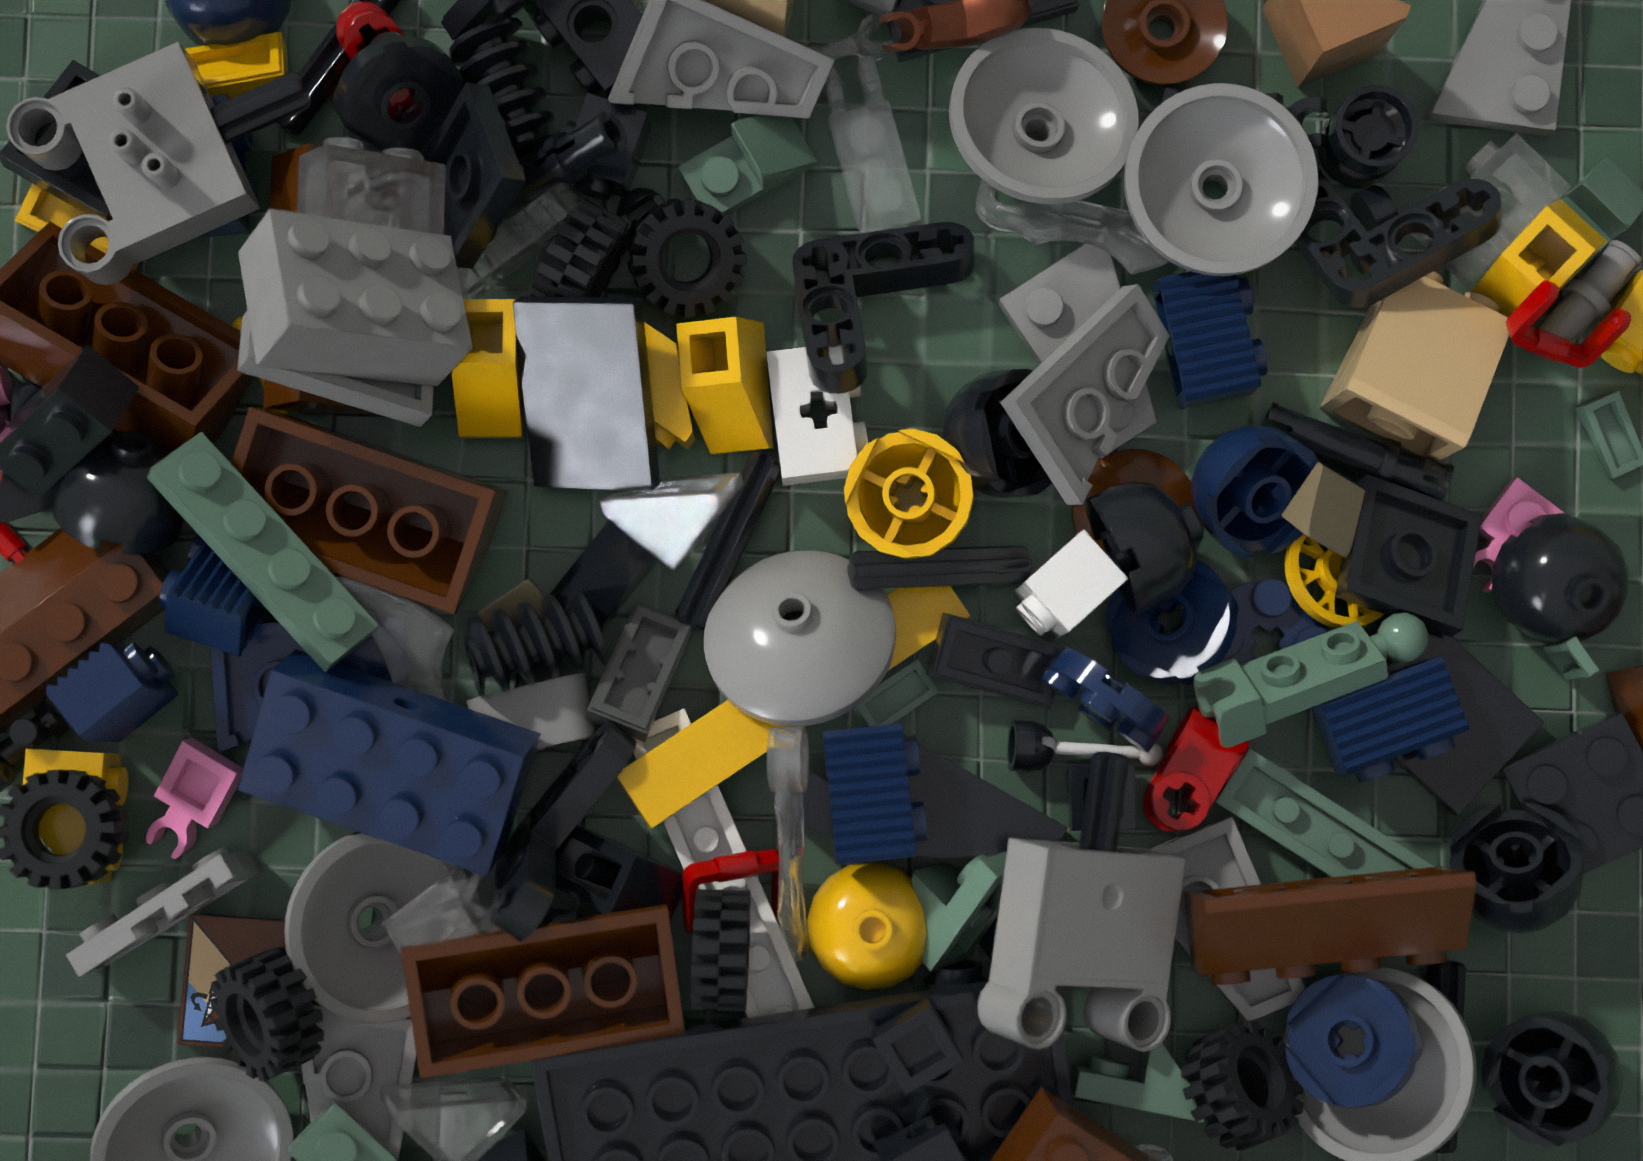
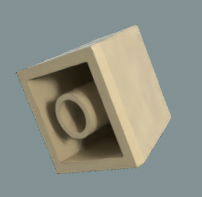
(1420, 367)

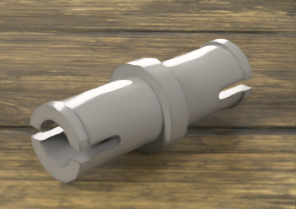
(1590, 296)

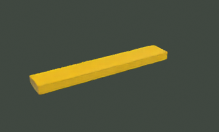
(730, 739)

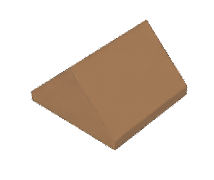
(1331, 34)

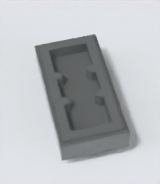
(640, 671)

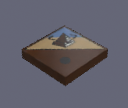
(211, 946)

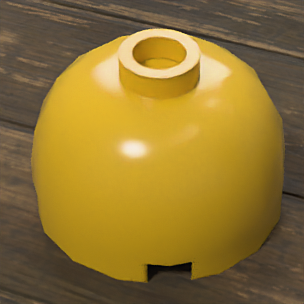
(908, 494)
(867, 926)

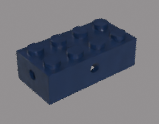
(389, 762)

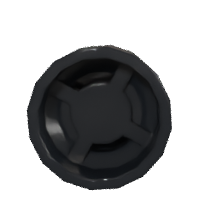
(1368, 136)

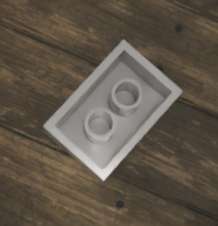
(353, 299)

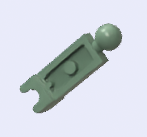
(1303, 675)

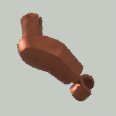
(956, 23)

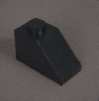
(614, 875)

